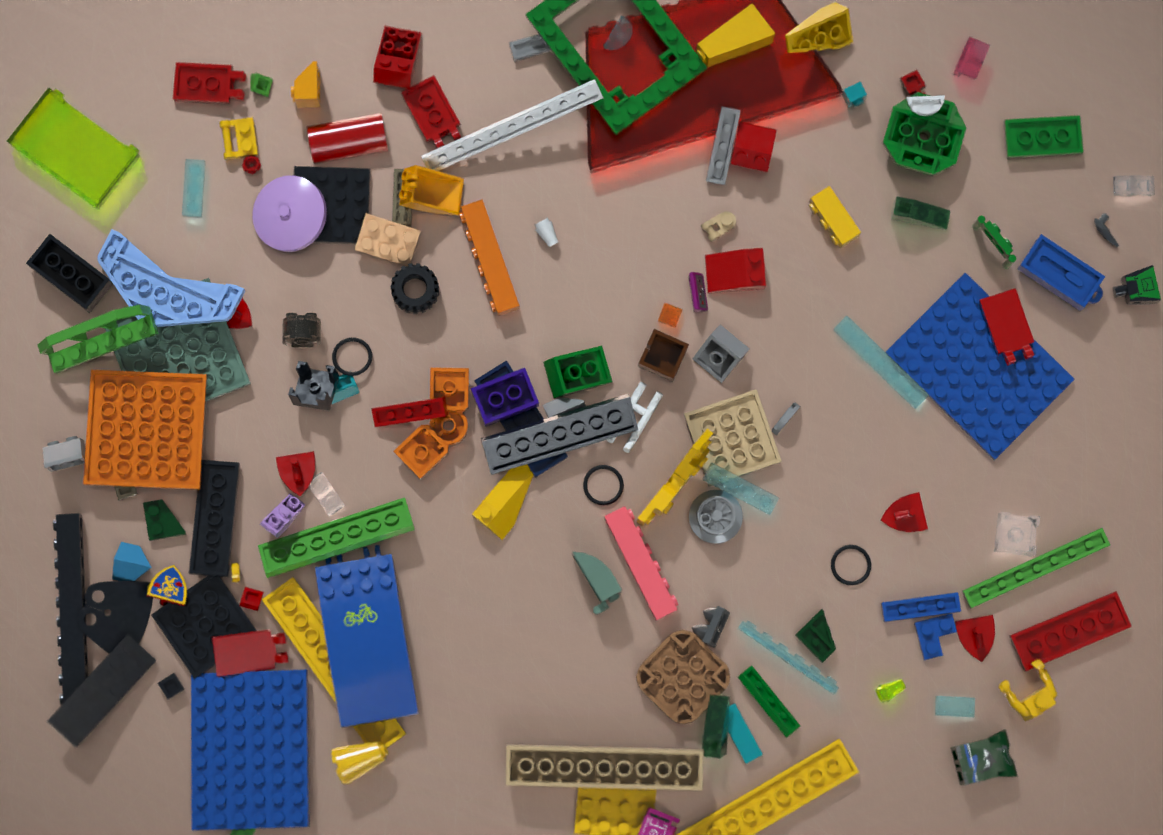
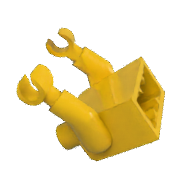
(1036, 702)

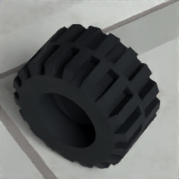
(414, 272)

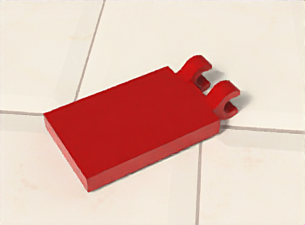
(207, 83)
(432, 111)
(1007, 325)
(247, 652)

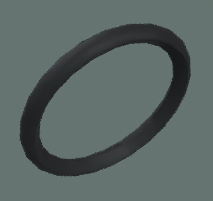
(357, 372)
(603, 502)
(851, 582)

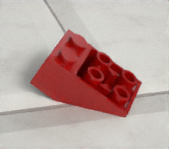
(397, 57)

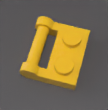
(245, 138)

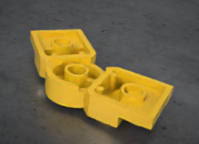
(688, 467)

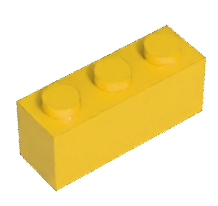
(834, 217)

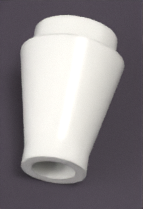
(546, 232)

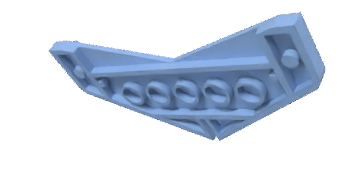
(170, 298)

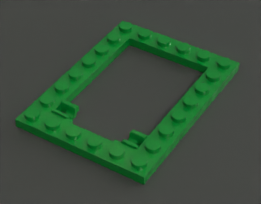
(628, 109)

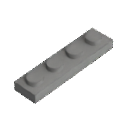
(723, 145)

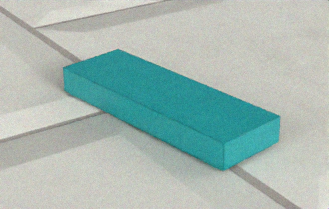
(742, 736)

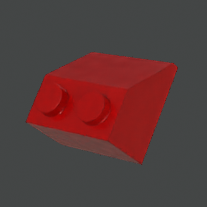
(753, 146)

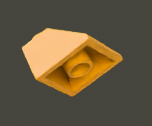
(307, 87)

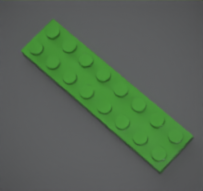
(336, 537)

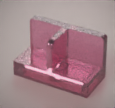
(971, 58)

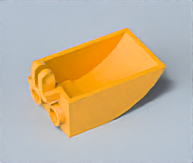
(430, 191)

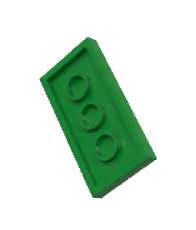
(1043, 136)

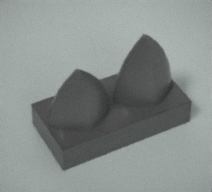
(710, 633)

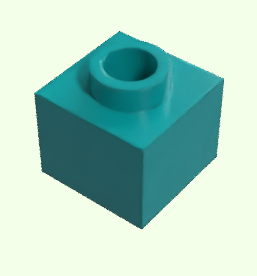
(854, 94)

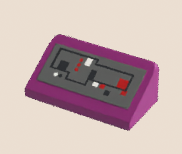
(698, 292)

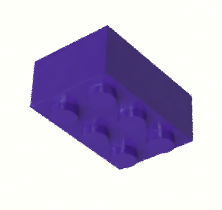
(505, 397)

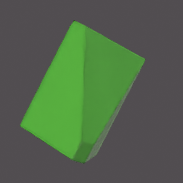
(260, 84)

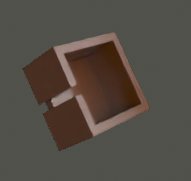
(664, 355)

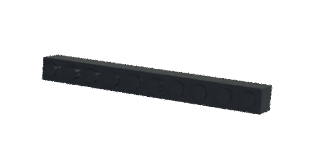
(70, 601)

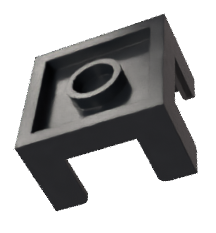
(314, 387)

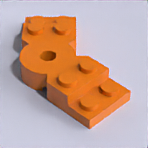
(431, 442)

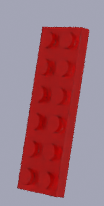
(1071, 630)

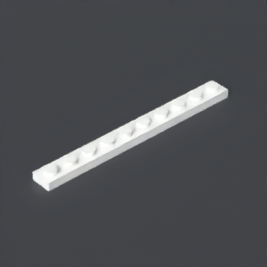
(513, 126)

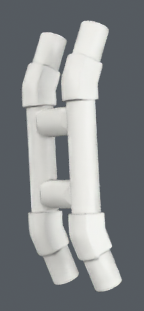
(646, 414)

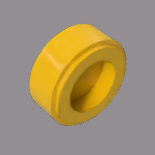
(235, 572)

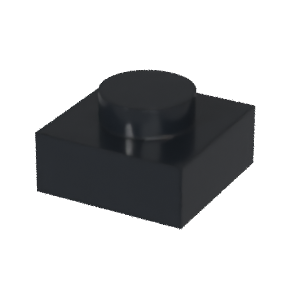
(171, 686)

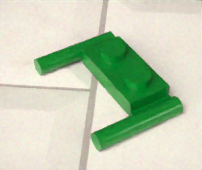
(993, 233)

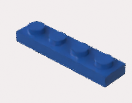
(921, 607)

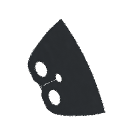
(129, 612)

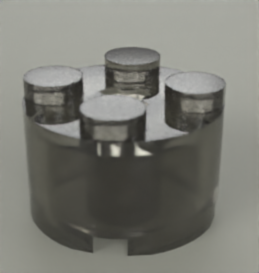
(301, 330)

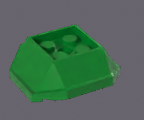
(928, 156)

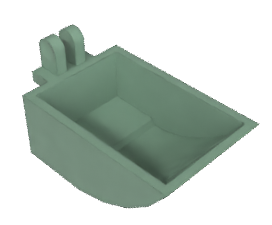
(600, 579)

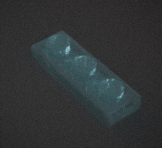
(193, 188)

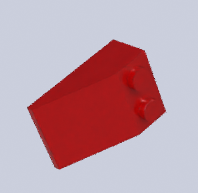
(735, 270)

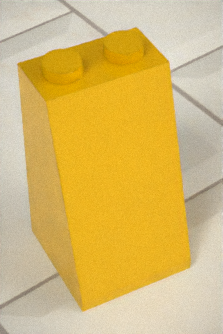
(736, 37)

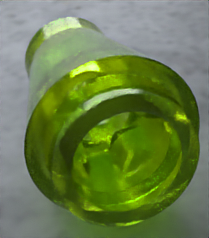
(889, 690)

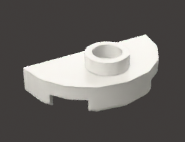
(925, 104)

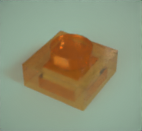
(670, 315)

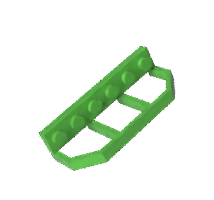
(102, 344)

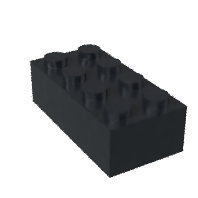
(69, 273)

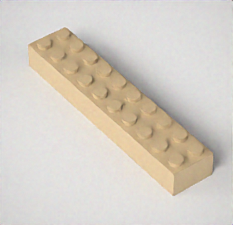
(604, 767)

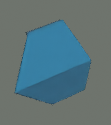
(129, 563)

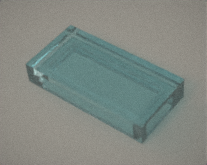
(954, 706)

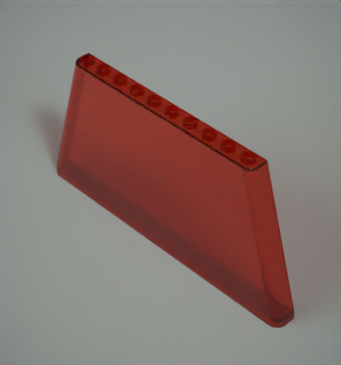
(756, 83)

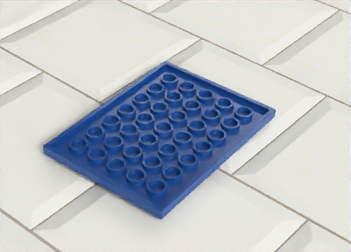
(959, 369)
(250, 750)

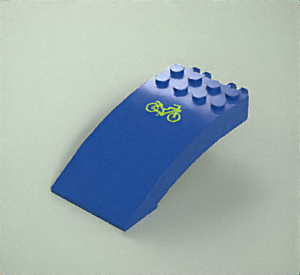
(366, 639)

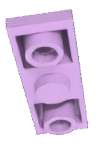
(283, 515)

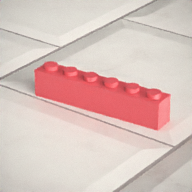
(640, 563)

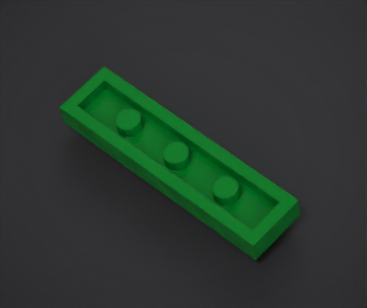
(769, 701)

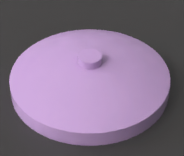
(289, 213)

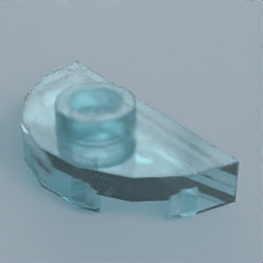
(620, 35)

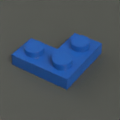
(930, 630)

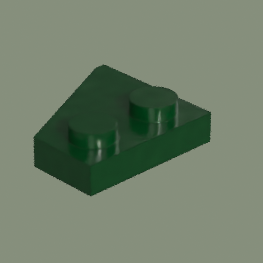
(161, 521)
(817, 637)

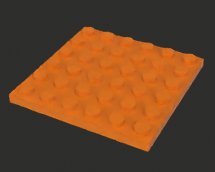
(145, 429)

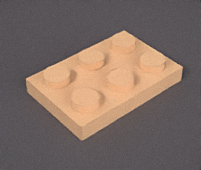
(387, 239)

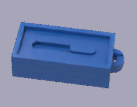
(1062, 273)

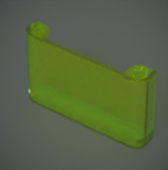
(73, 148)

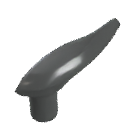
(1104, 231)

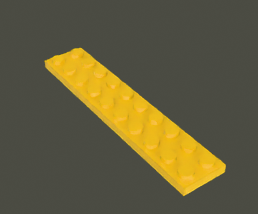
(306, 631)
(780, 794)

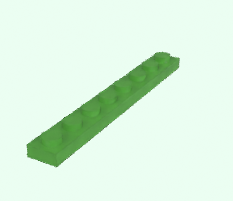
(1036, 568)

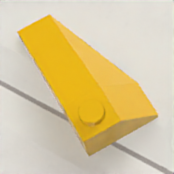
(822, 30)
(502, 505)

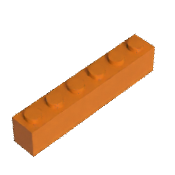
(490, 258)

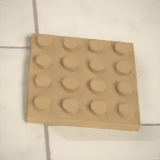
(740, 434)

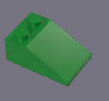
(577, 371)

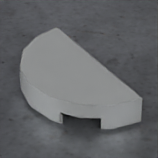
(785, 418)

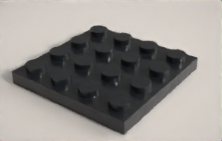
(345, 197)
(207, 613)

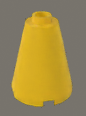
(357, 760)

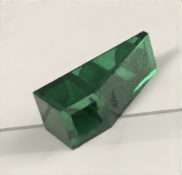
(919, 213)
(716, 727)

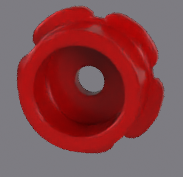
(246, 164)

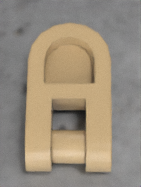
(724, 221)

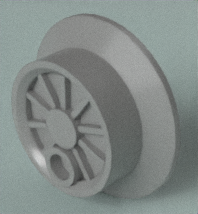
(715, 516)

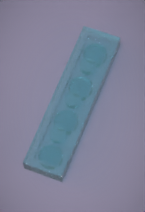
(740, 488)

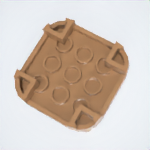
(682, 676)

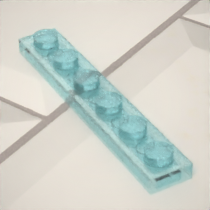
(881, 362)
(782, 652)

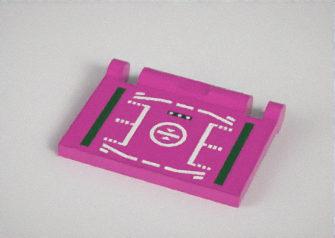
(657, 823)

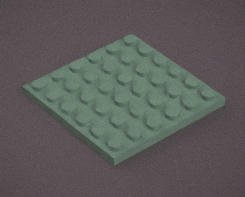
(188, 350)

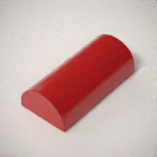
(347, 138)

